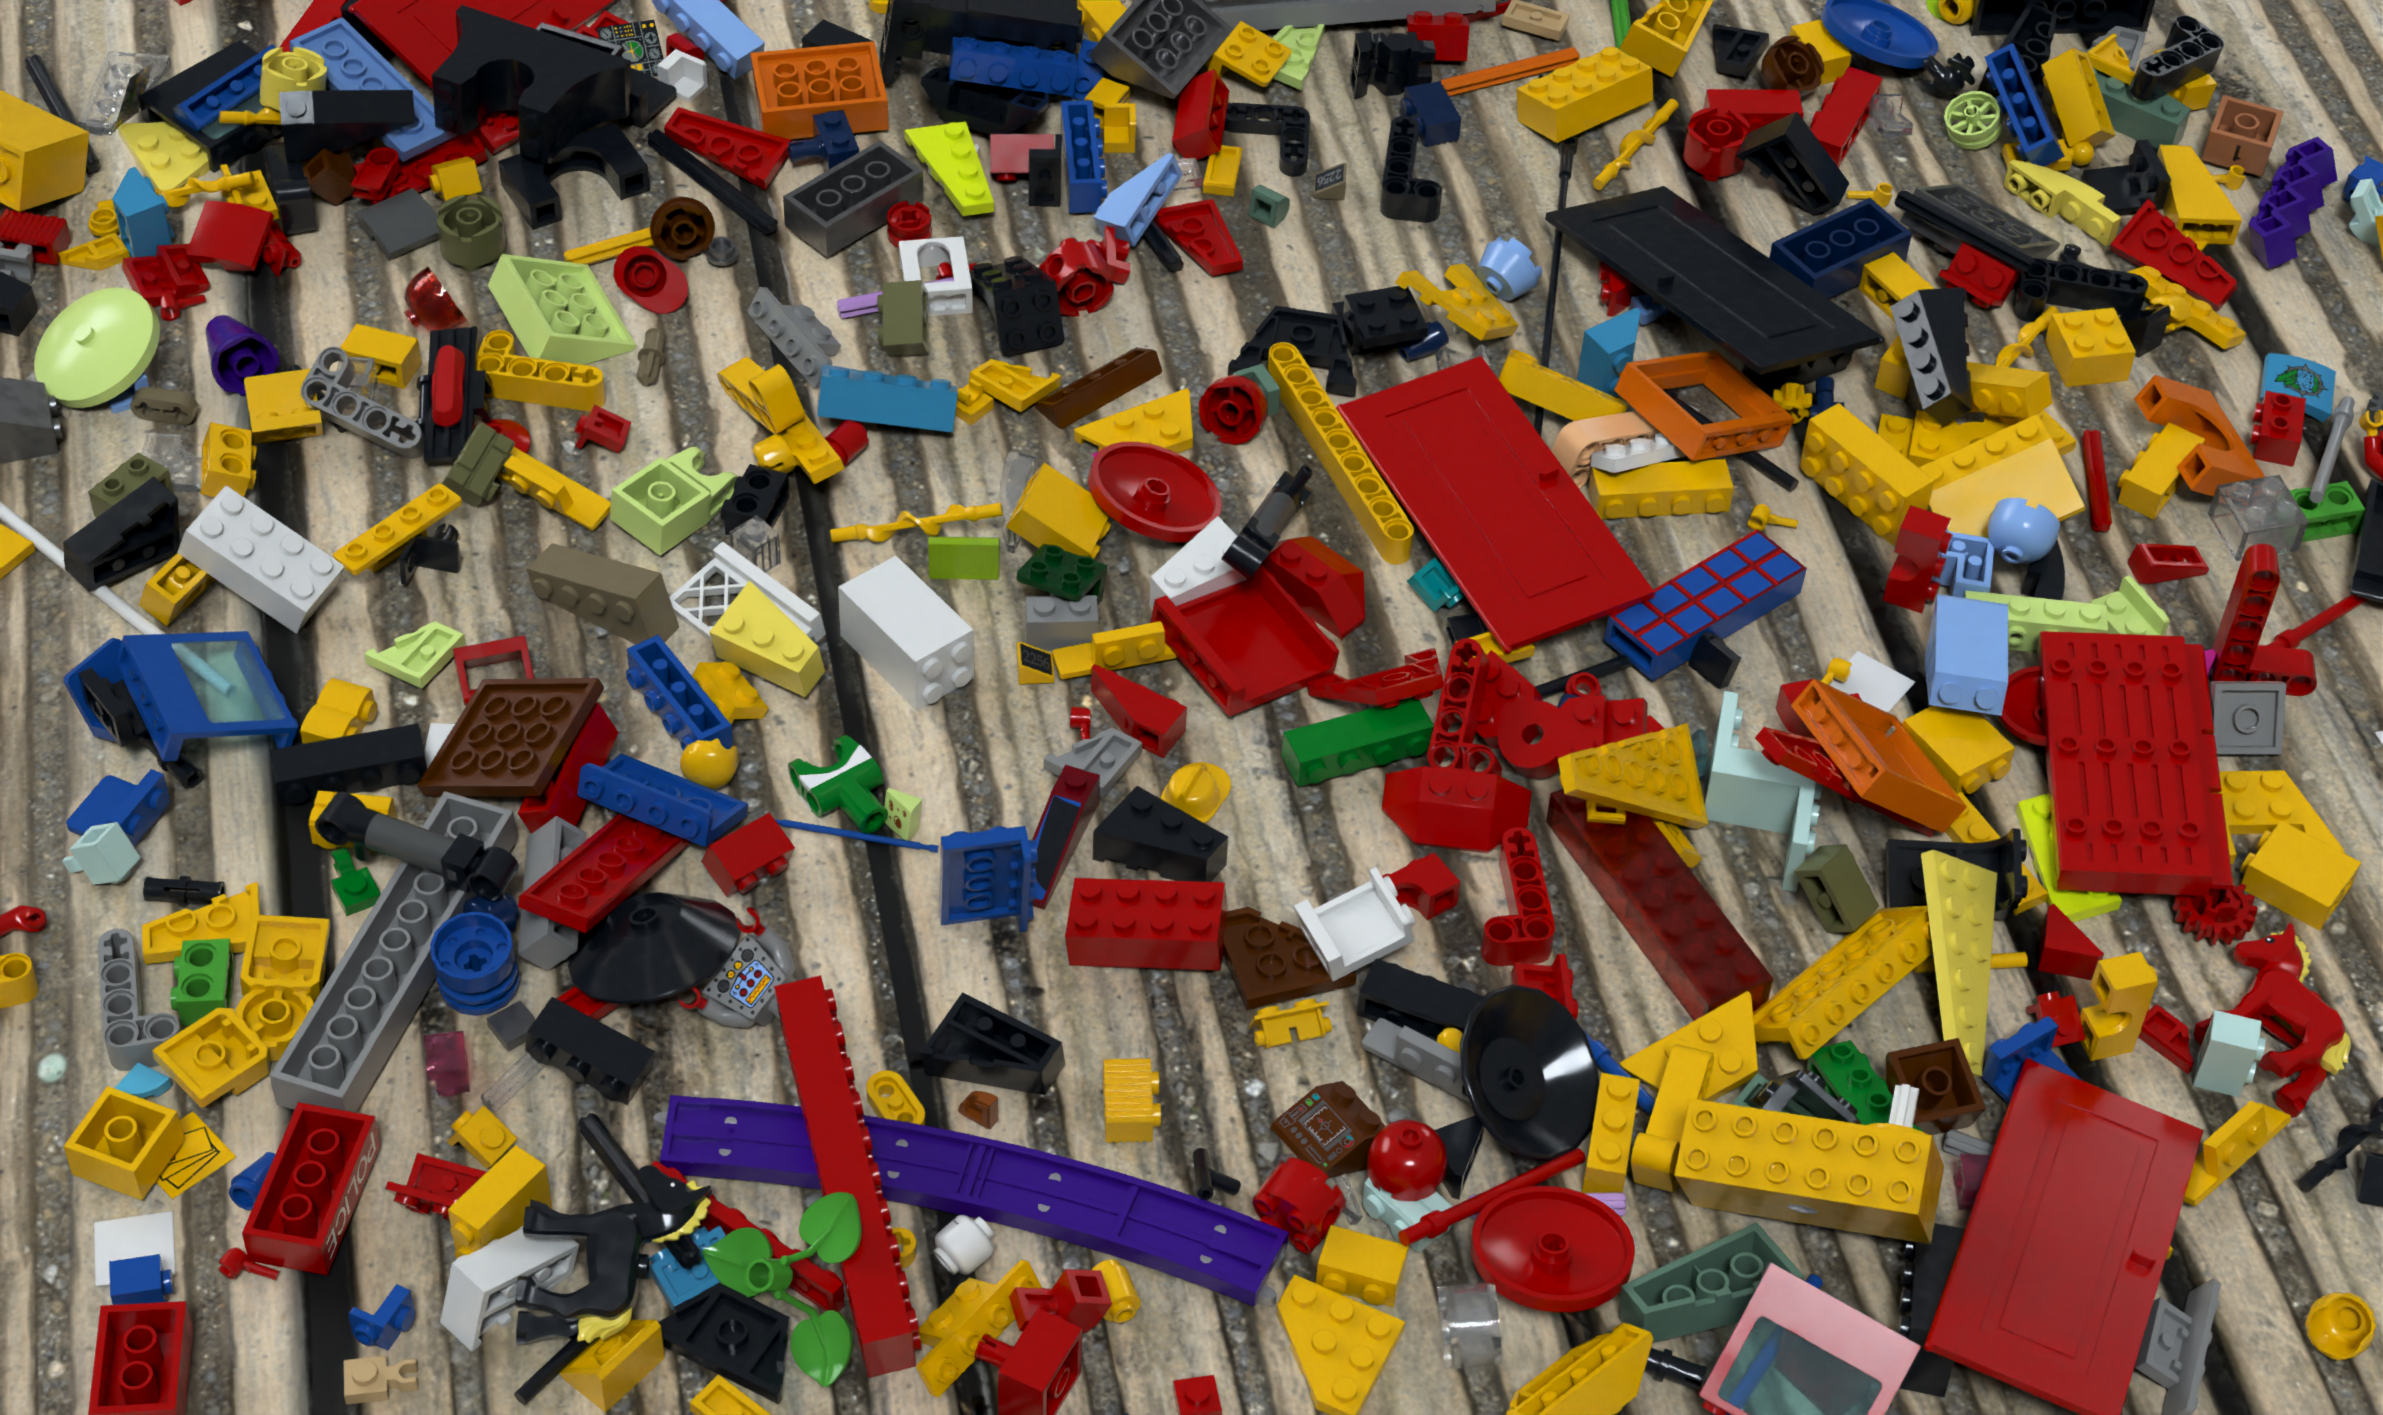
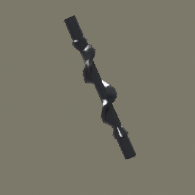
(2348, 1139)

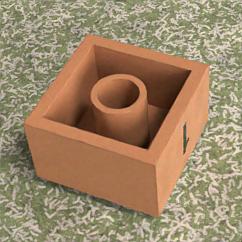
(2242, 135)

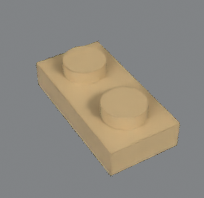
(1535, 19)

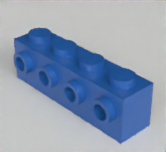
(1012, 66)
(2024, 107)
(1081, 156)
(675, 694)

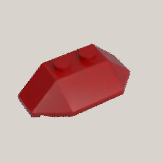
(1320, 582)
(1454, 807)

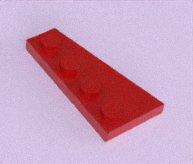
(733, 146)
(2157, 243)

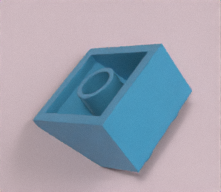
(1607, 350)

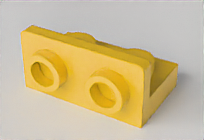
(251, 195)

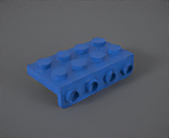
(661, 799)
(987, 876)

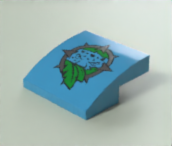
(2300, 379)

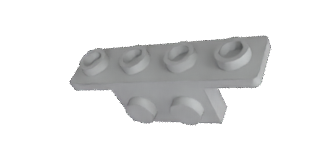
(795, 333)
(1417, 1055)
(2177, 1346)

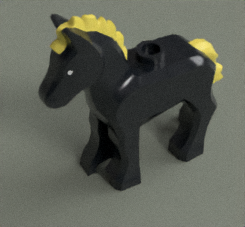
(613, 1258)

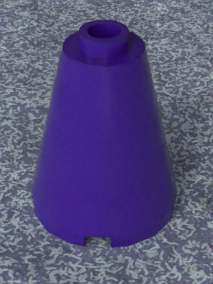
(238, 353)

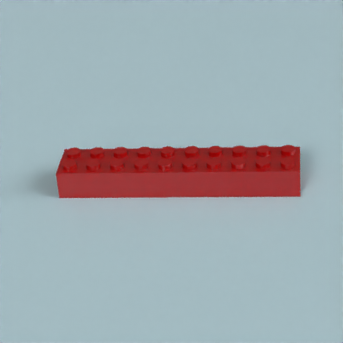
(845, 1163)

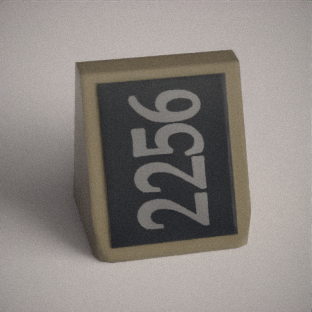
(1330, 183)

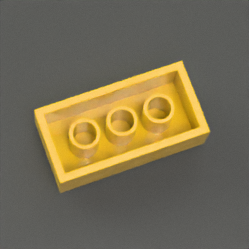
(1584, 94)
(1863, 471)

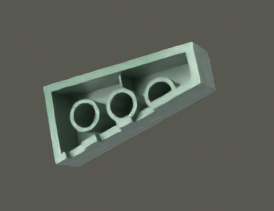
(2157, 120)

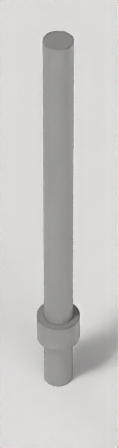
(2341, 420)

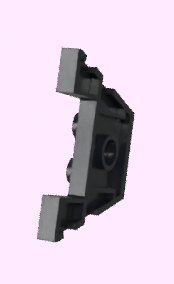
(1315, 335)

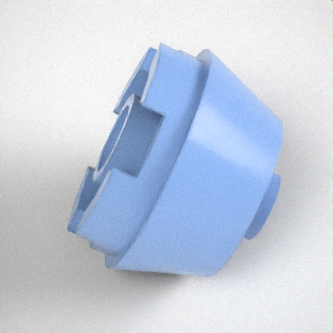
(1507, 269)

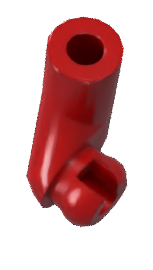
(23, 919)

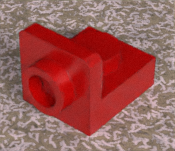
(602, 428)

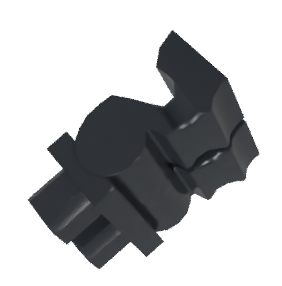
(1390, 62)

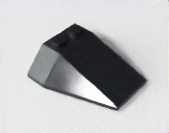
(981, 105)

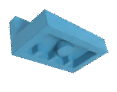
(683, 1284)

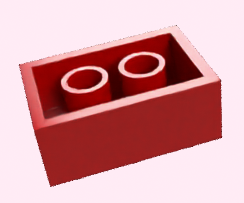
(142, 1359)

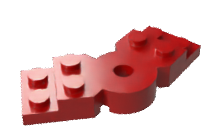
(1516, 714)

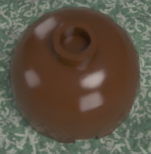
(1792, 66)

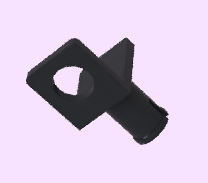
(434, 552)

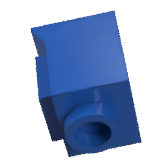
(2369, 169)

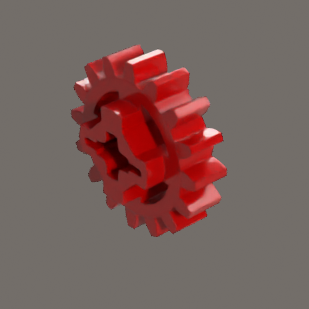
(2217, 916)

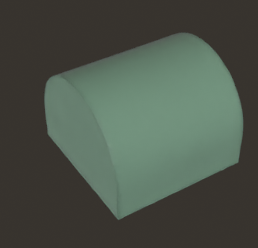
(1268, 206)

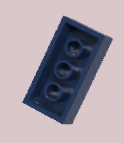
(1836, 248)

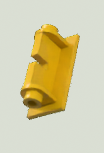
(1304, 1017)

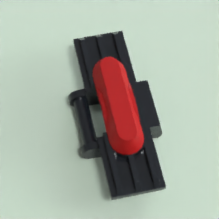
(451, 393)

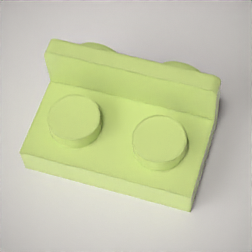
(2133, 611)

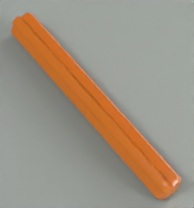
(1510, 71)

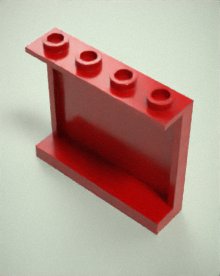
(1247, 642)

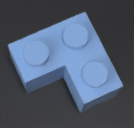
(1968, 564)

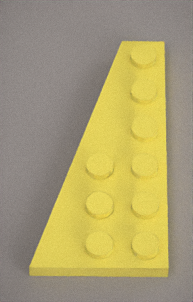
(1961, 930)

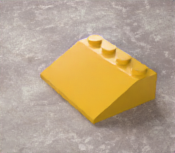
(2003, 465)

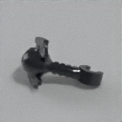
(1949, 79)

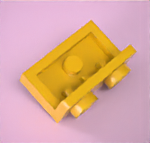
(729, 690)

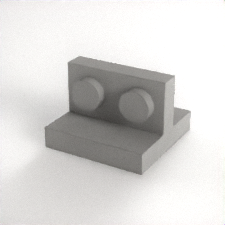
(2248, 716)

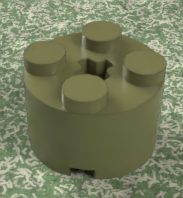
(471, 231)

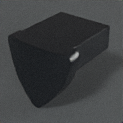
(1714, 659)

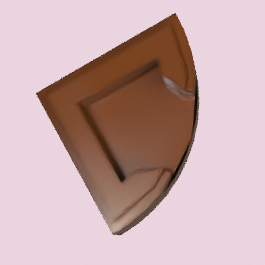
(980, 1108)

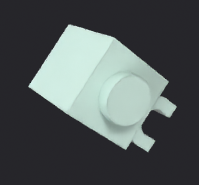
(103, 854)

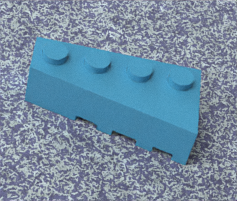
(886, 398)

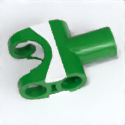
(842, 785)

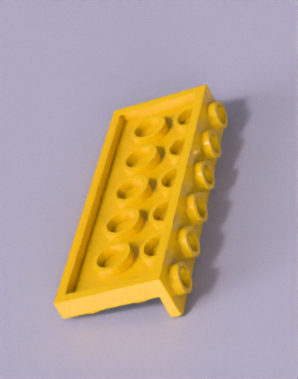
(1845, 980)

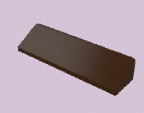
(1100, 387)

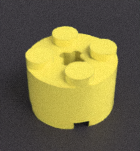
(290, 72)

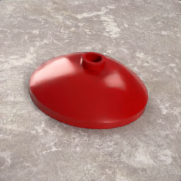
(2023, 706)

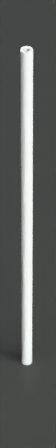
(57, 556)

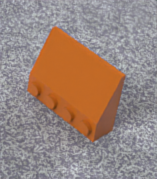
(817, 80)

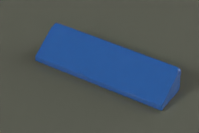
(222, 94)

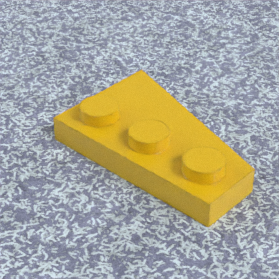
(220, 920)

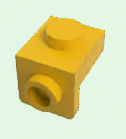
(482, 1135)

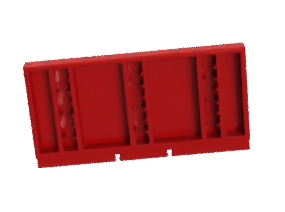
(2132, 765)

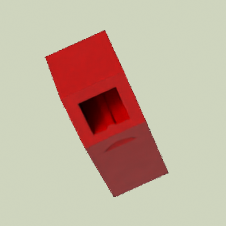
(1140, 711)

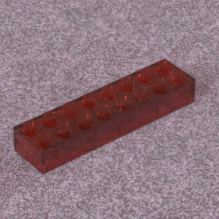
(1661, 906)

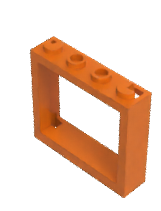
(1762, 422)
(1859, 746)

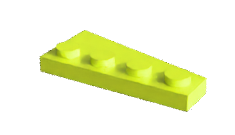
(2036, 826)

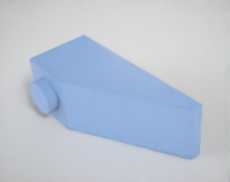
(1138, 200)

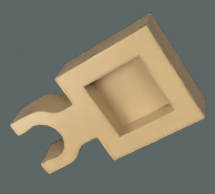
(372, 1378)

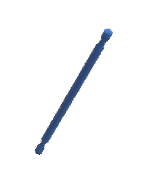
(857, 835)

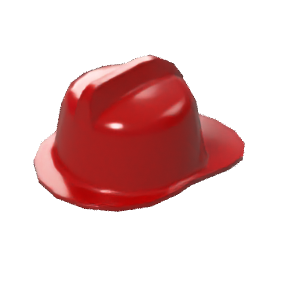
(650, 279)

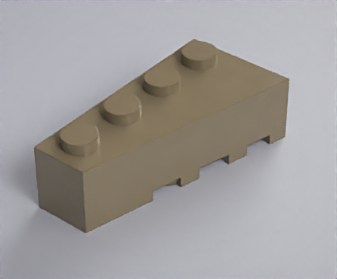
(605, 592)

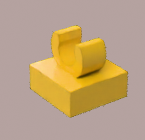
(973, 402)

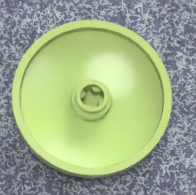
(97, 347)

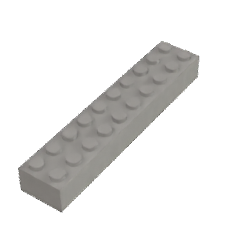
(382, 972)

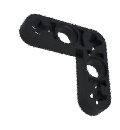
(1293, 126)

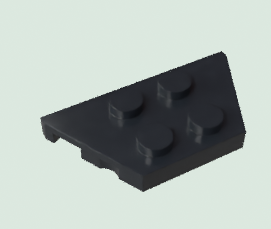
(731, 1338)

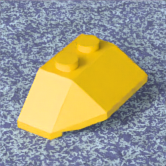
(1590, 1377)

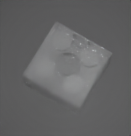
(2257, 514)

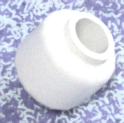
(964, 1245)

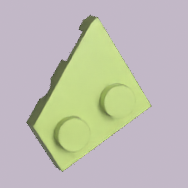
(418, 654)

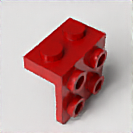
(434, 1185)

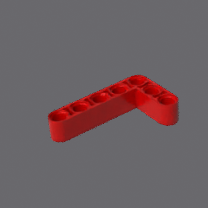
(2242, 626)

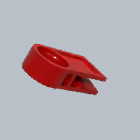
(375, 180)

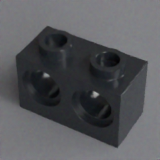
(757, 493)

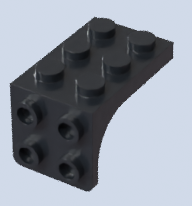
(1021, 303)
(2004, 856)

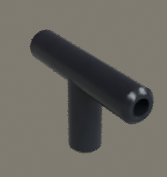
(1208, 1178)

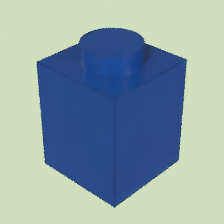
(140, 1280)

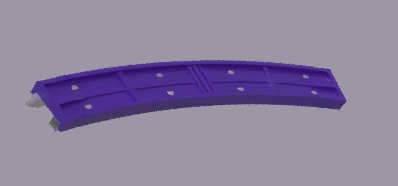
(993, 1182)

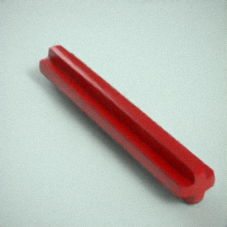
(2096, 480)

